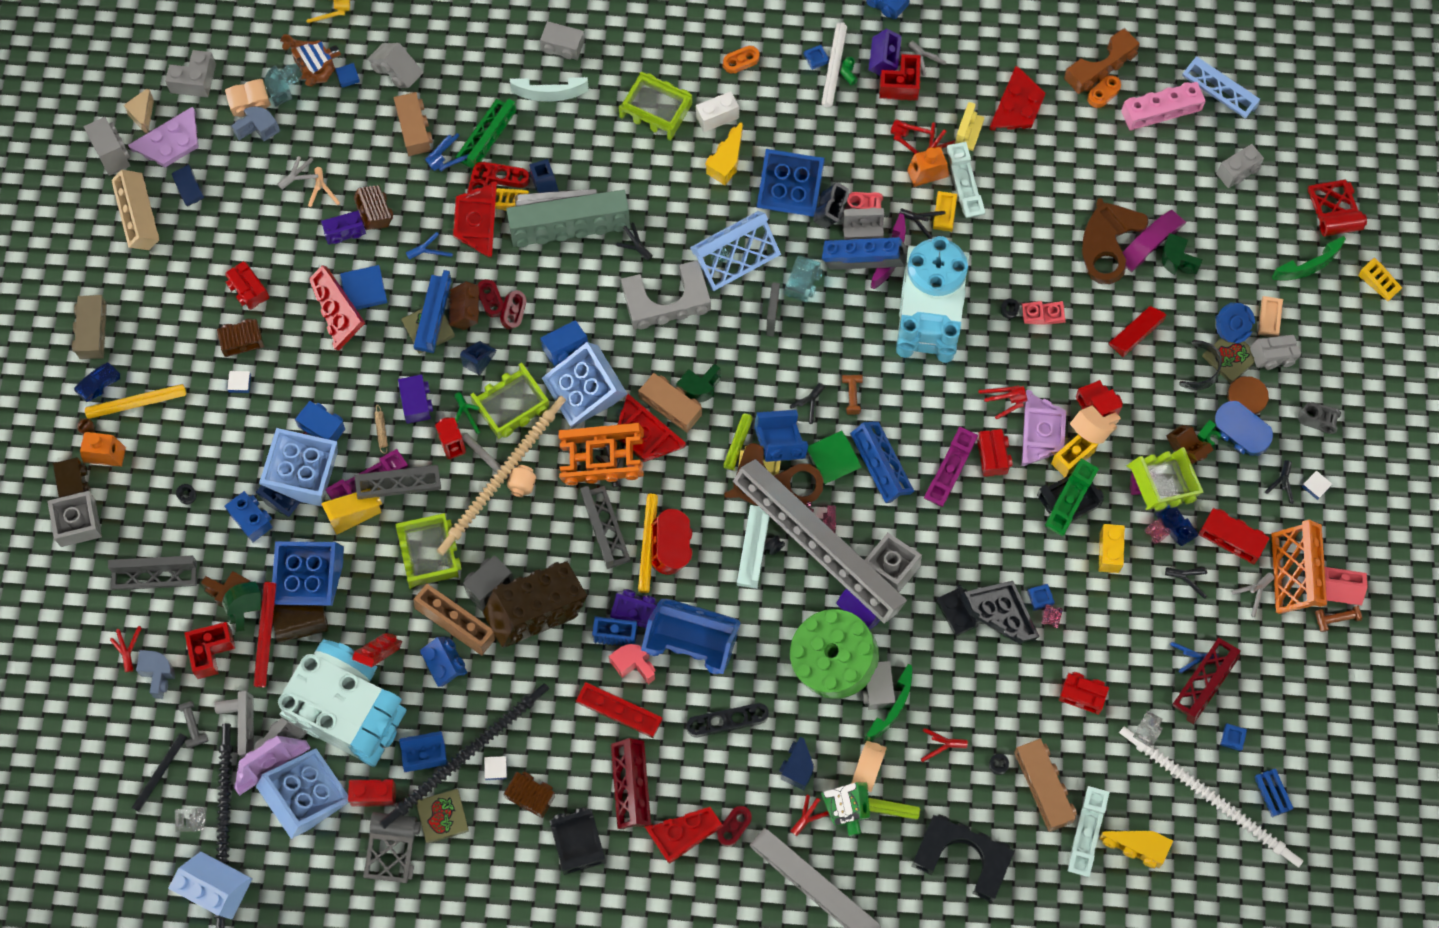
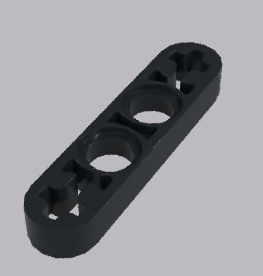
(728, 723)

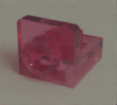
(830, 518)

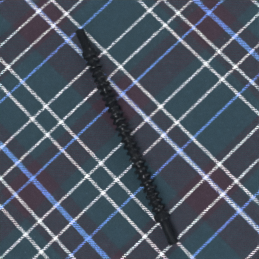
(225, 751)
(401, 808)

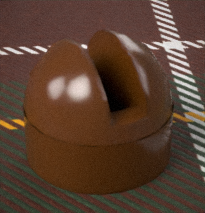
(88, 427)

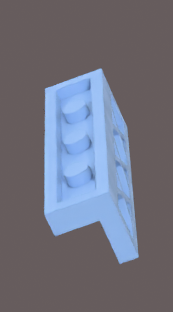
(1223, 84)

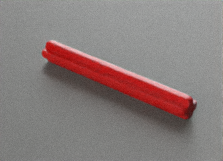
(264, 634)

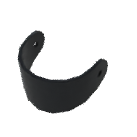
(1207, 383)

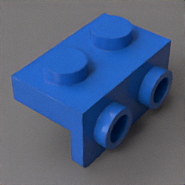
(443, 660)
(423, 751)

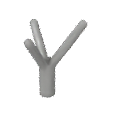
(919, 51)
(294, 172)
(1253, 588)

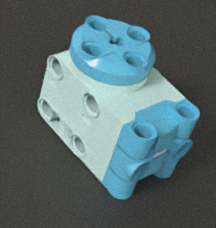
(932, 299)
(340, 705)

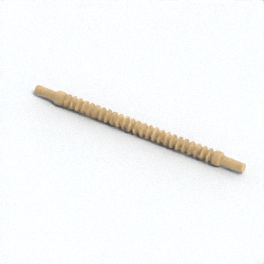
(455, 533)

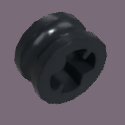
(1007, 314)
(180, 492)
(774, 545)
(999, 771)

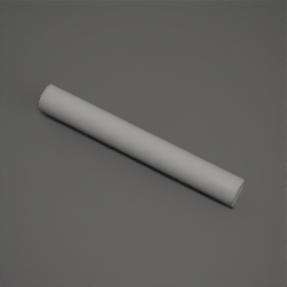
(481, 452)

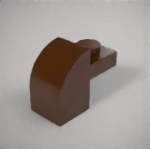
(1186, 437)
(218, 590)

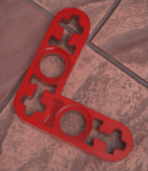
(491, 172)

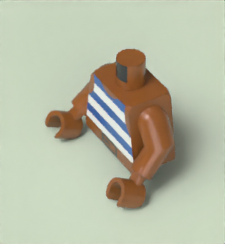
(312, 58)

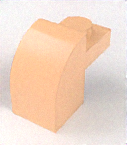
(1093, 426)
(869, 764)

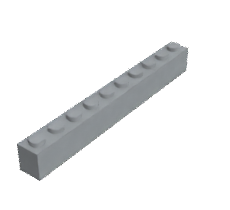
(819, 541)

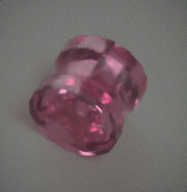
(1157, 531)
(1051, 616)

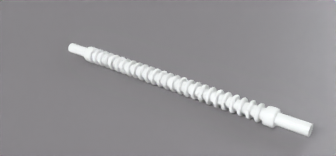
(1278, 847)

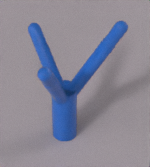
(422, 249)
(1199, 656)

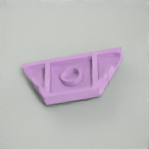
(169, 140)
(1042, 429)
(265, 758)

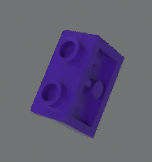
(343, 227)
(633, 607)

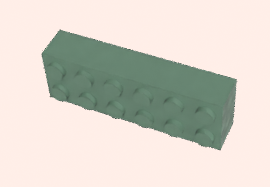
(568, 218)

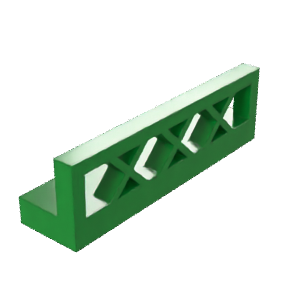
(488, 137)

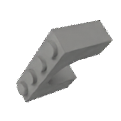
(645, 312)

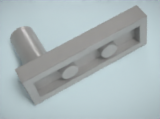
(245, 707)

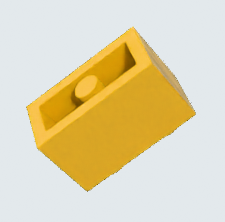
(1070, 454)
(1111, 548)

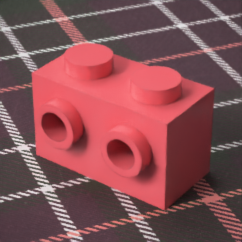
(1345, 586)

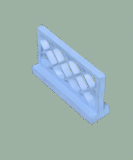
(731, 234)

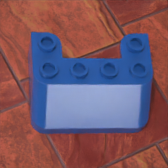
(691, 632)

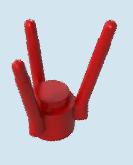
(901, 129)
(1016, 394)

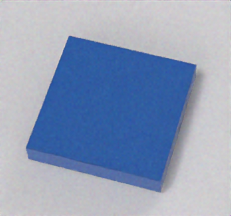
(364, 287)

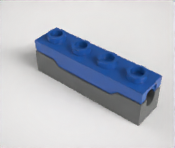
(864, 253)

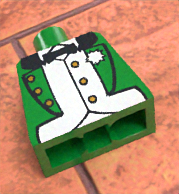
(848, 806)

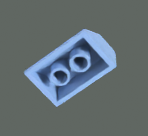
(211, 884)

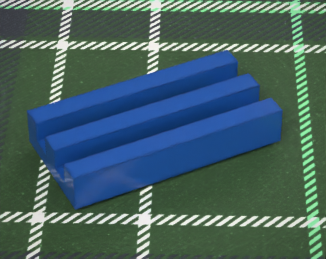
(1288, 806)

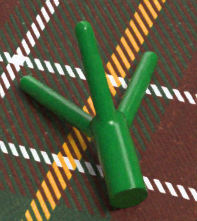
(463, 406)

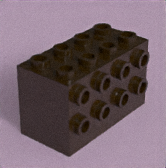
(534, 603)

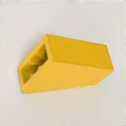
(349, 511)

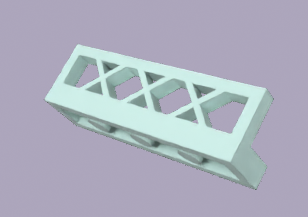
(753, 548)

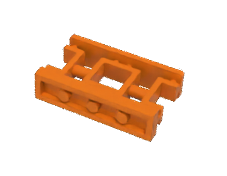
(598, 438)

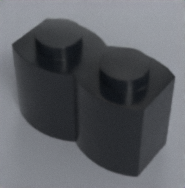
(831, 205)

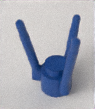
(435, 159)

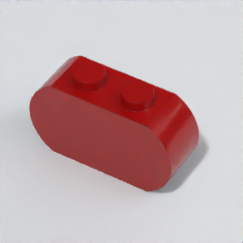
(670, 542)

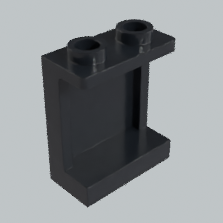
(1092, 499)
(577, 841)

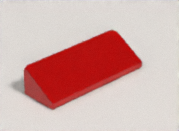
(1137, 330)

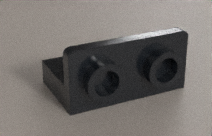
(956, 612)

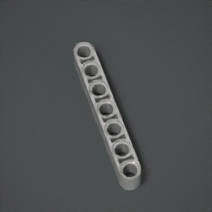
(811, 882)

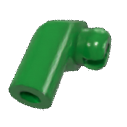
(846, 70)

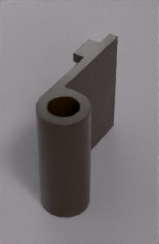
(298, 621)

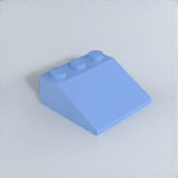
(585, 383)
(299, 466)
(302, 792)

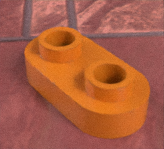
(740, 59)
(1105, 90)

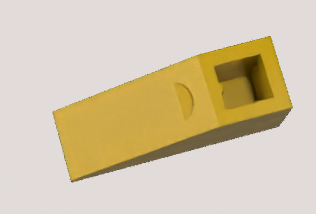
(725, 161)
(1144, 845)

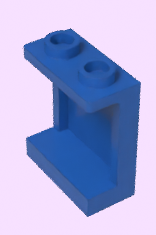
(780, 435)

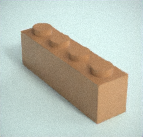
(454, 619)
(1045, 785)

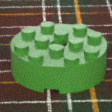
(817, 641)

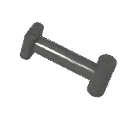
(196, 739)

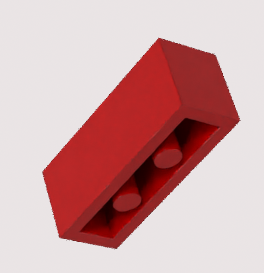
(1234, 535)

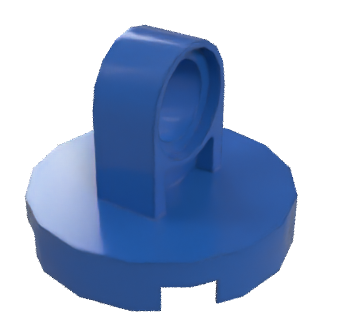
(1235, 322)

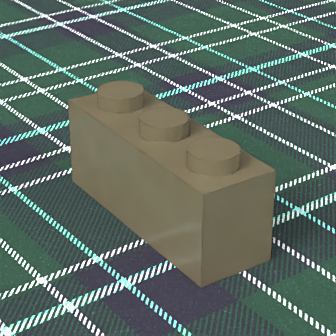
(89, 327)

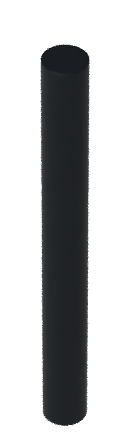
(159, 772)

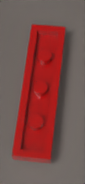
(377, 650)
(619, 710)

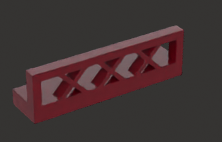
(1213, 685)
(634, 782)

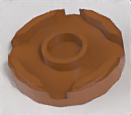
(1250, 393)

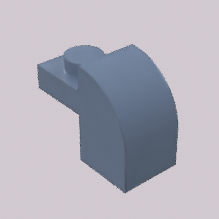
(256, 120)
(159, 668)

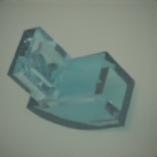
(278, 82)

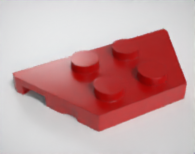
(1019, 103)
(475, 218)
(657, 438)

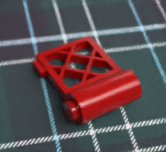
(1339, 220)

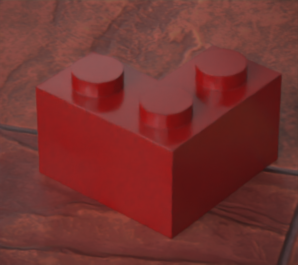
(902, 83)
(1101, 398)
(203, 646)

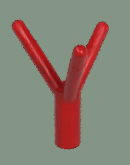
(932, 144)
(126, 653)
(952, 743)
(802, 822)

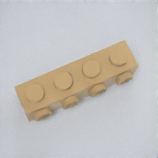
(135, 210)

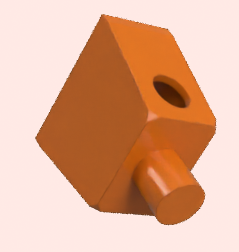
(928, 166)
(98, 449)

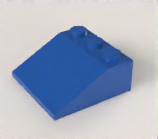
(790, 182)
(307, 572)

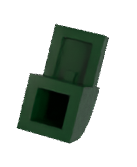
(1175, 258)
(697, 387)
(241, 599)

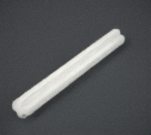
(834, 65)

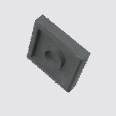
(772, 309)

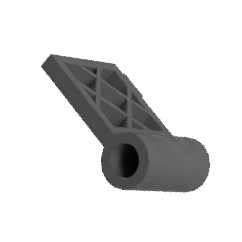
(400, 830)

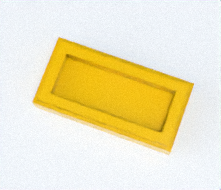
(947, 203)

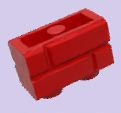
(247, 285)
(450, 437)
(993, 452)
(1084, 693)
(372, 793)

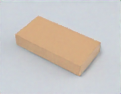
(1270, 316)

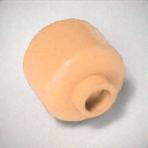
(521, 481)

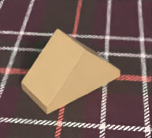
(141, 109)

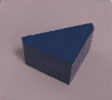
(477, 357)
(277, 501)

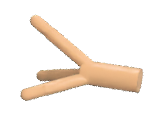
(320, 183)

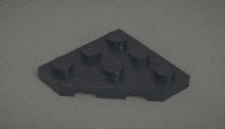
(1002, 610)

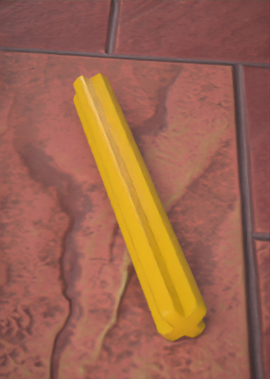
(135, 401)
(645, 565)

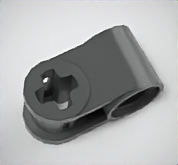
(1323, 417)

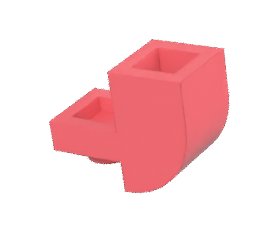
(631, 657)

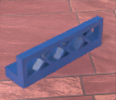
(433, 312)
(878, 461)

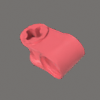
(864, 200)

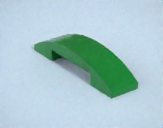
(1291, 271)
(1071, 497)
(880, 726)

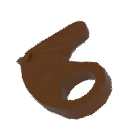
(1100, 238)
(755, 451)

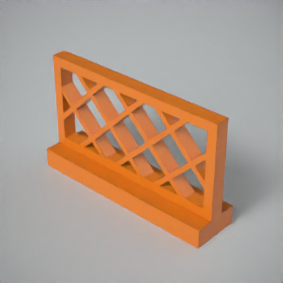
(1312, 564)

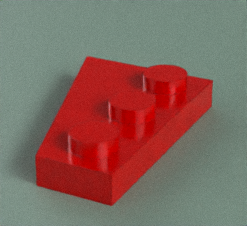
(681, 834)

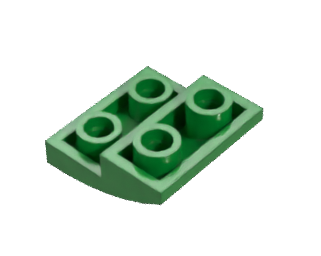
(833, 457)

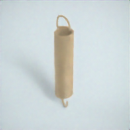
(381, 430)

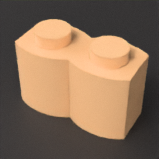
(247, 95)

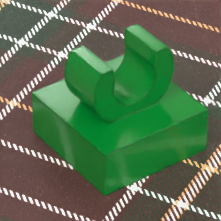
(1207, 432)

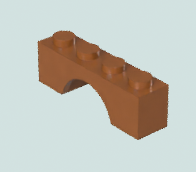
(1084, 74)

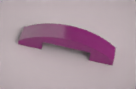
(1152, 238)
(883, 274)
(389, 462)
(951, 467)

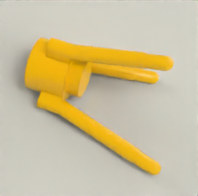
(341, 5)

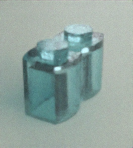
(802, 279)

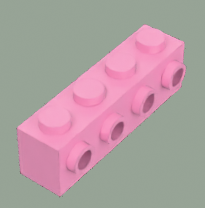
(1163, 105)

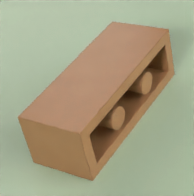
(413, 123)
(670, 402)

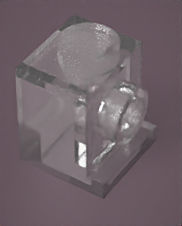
(1148, 729)
(194, 819)

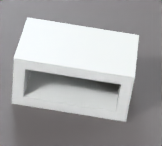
(717, 111)

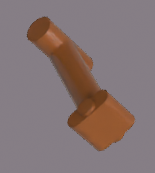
(852, 409)
(1324, 620)

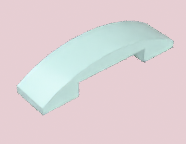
(549, 93)
(964, 180)
(1087, 831)

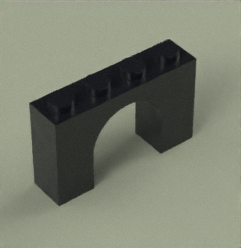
(994, 855)

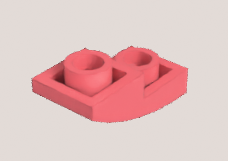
(1043, 313)

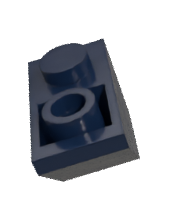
(543, 177)
(799, 767)

